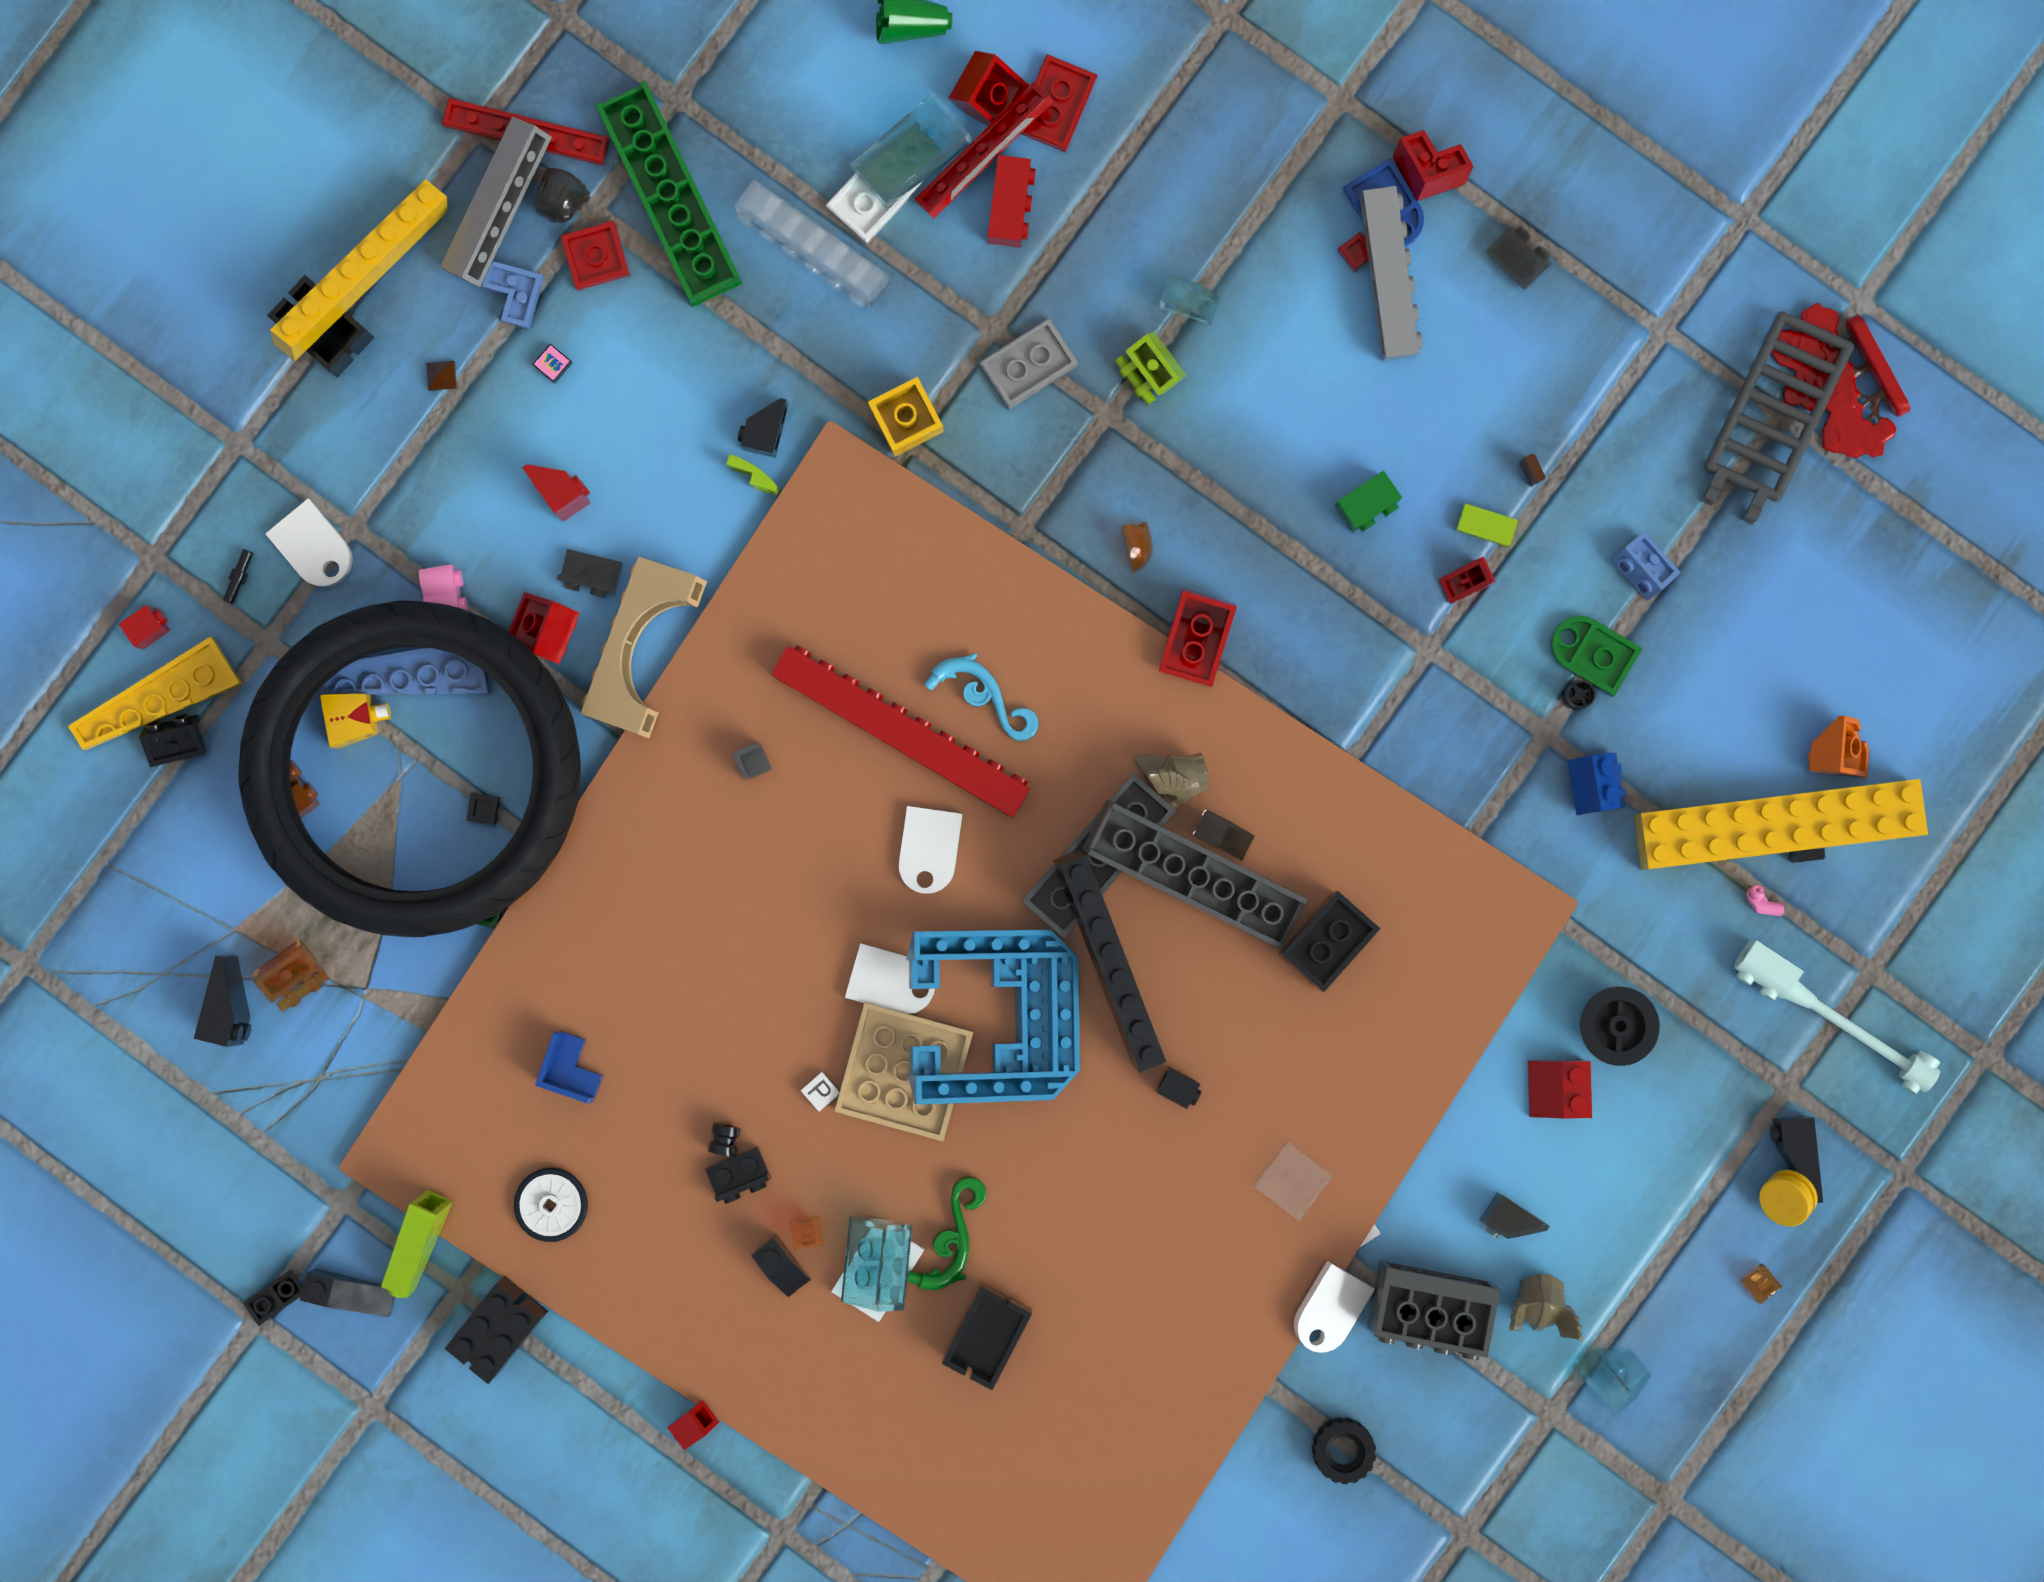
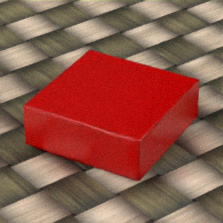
(1354, 252)

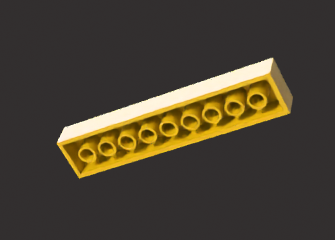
(1780, 824)

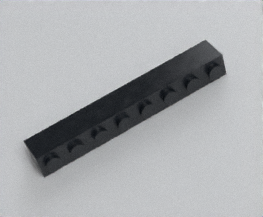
(1109, 960)

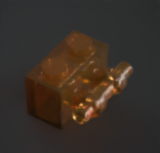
(286, 971)

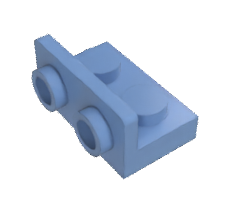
(1645, 566)

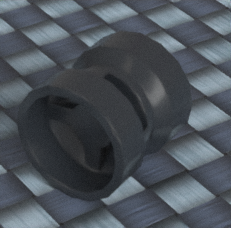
(1583, 693)
(724, 1139)

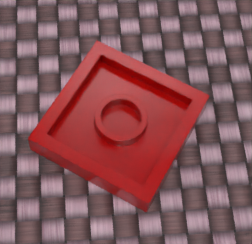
(595, 255)

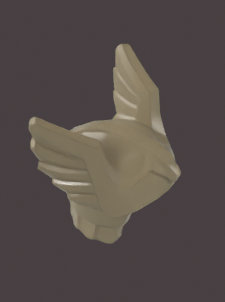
(1176, 776)
(1543, 1305)

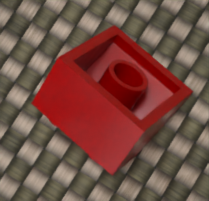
(986, 87)
(561, 492)
(544, 626)
(1560, 1089)

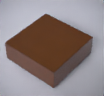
(1532, 470)

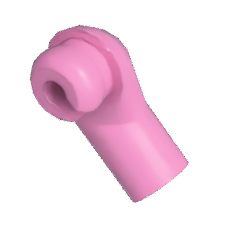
(1760, 903)

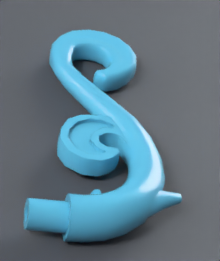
(991, 691)

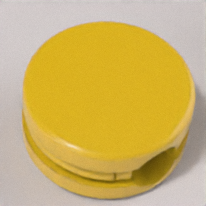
(1788, 1198)

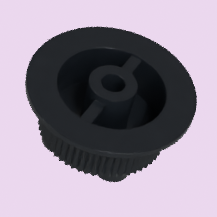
(1619, 1026)

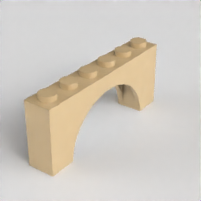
(649, 592)

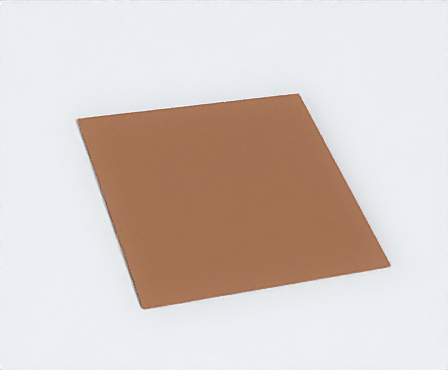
(709, 963)

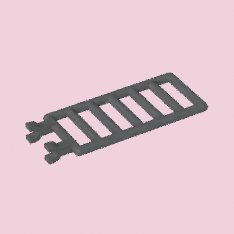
(1747, 392)

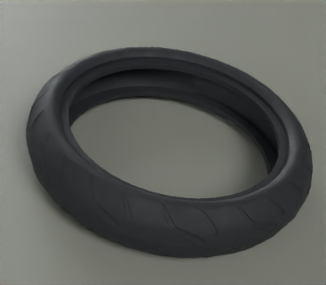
(268, 789)

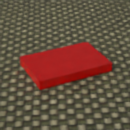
(1070, 90)

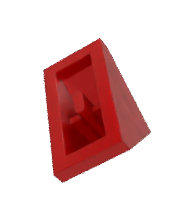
(1467, 580)

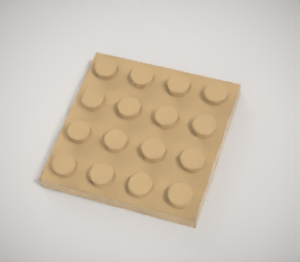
(878, 1066)

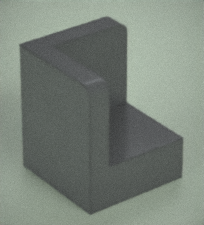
(752, 761)

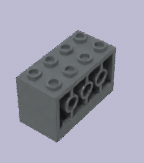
(1429, 1291)

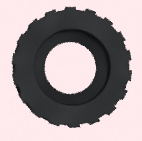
(1344, 1428)

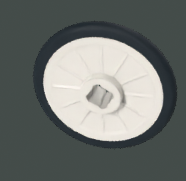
(538, 1219)

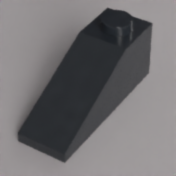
(1797, 1144)
(346, 1293)

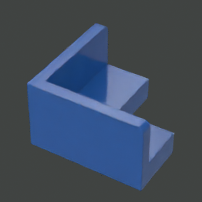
(560, 1069)

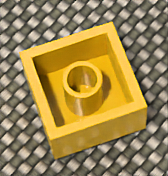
(906, 416)

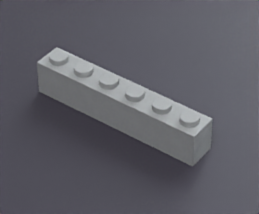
(496, 201)
(1389, 273)

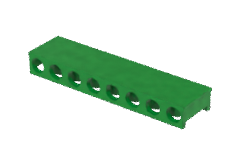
(669, 194)

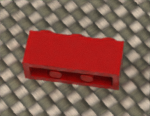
(1010, 201)

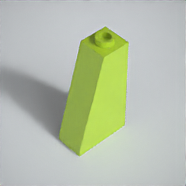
(415, 1243)

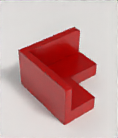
(1428, 170)

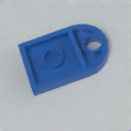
(1386, 176)

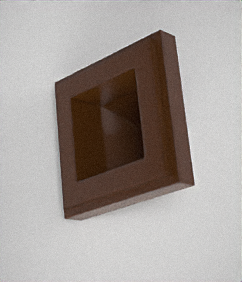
(441, 375)

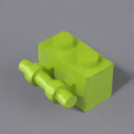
(1154, 363)

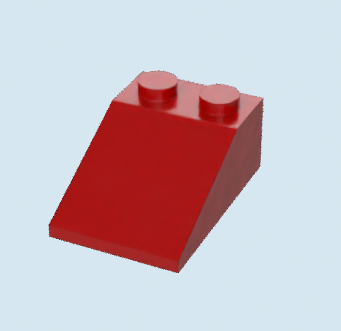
(1197, 637)

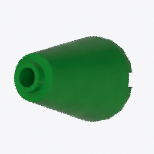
(910, 20)

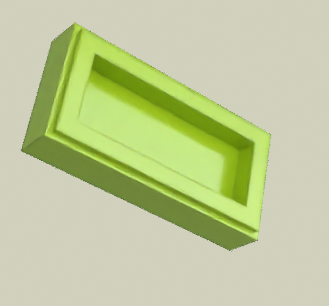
(1486, 525)

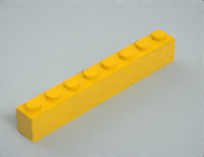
(359, 270)

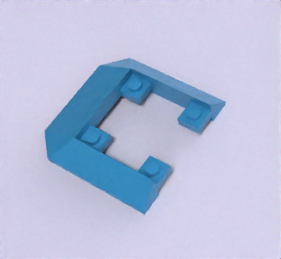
(1045, 1016)

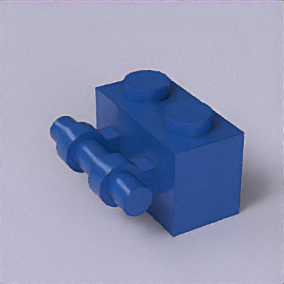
(1596, 783)

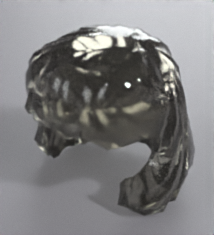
(560, 195)

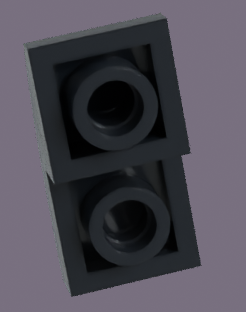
(274, 1297)

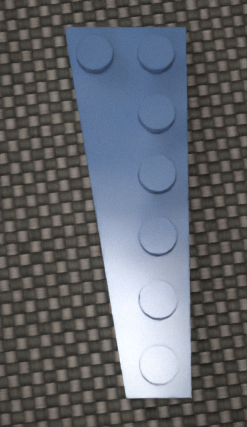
(409, 673)

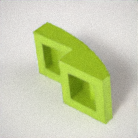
(758, 480)

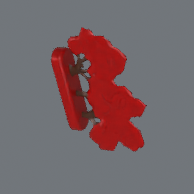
(1846, 429)

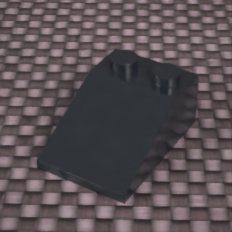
(225, 1007)

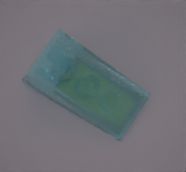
(911, 150)

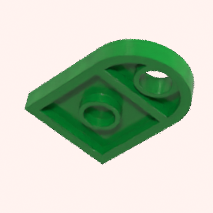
(1596, 653)

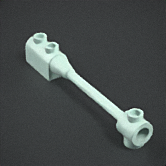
(1780, 980)

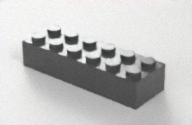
(1048, 895)

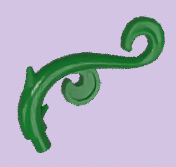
(952, 1274)

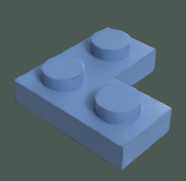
(522, 290)

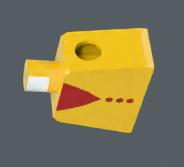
(351, 718)

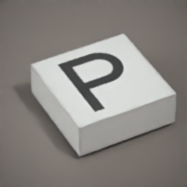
(820, 1091)

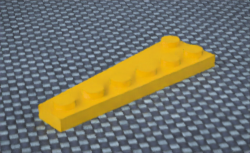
(174, 687)

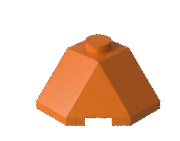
(1840, 750)

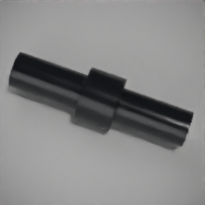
(238, 576)

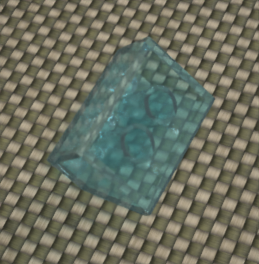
(876, 1264)

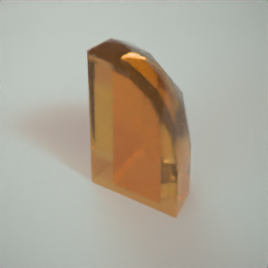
(1137, 544)

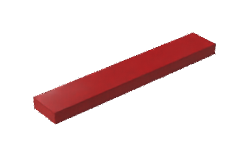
(493, 123)

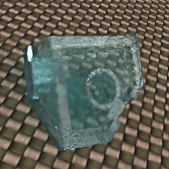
(1612, 1377)

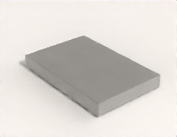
(1029, 363)

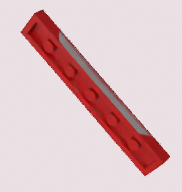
(983, 150)

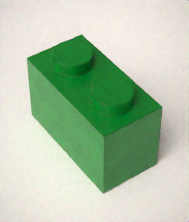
(1368, 502)

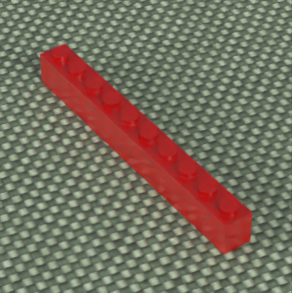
(901, 732)

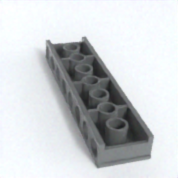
(1193, 874)

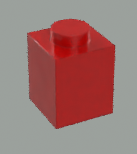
(145, 626)
(693, 1425)

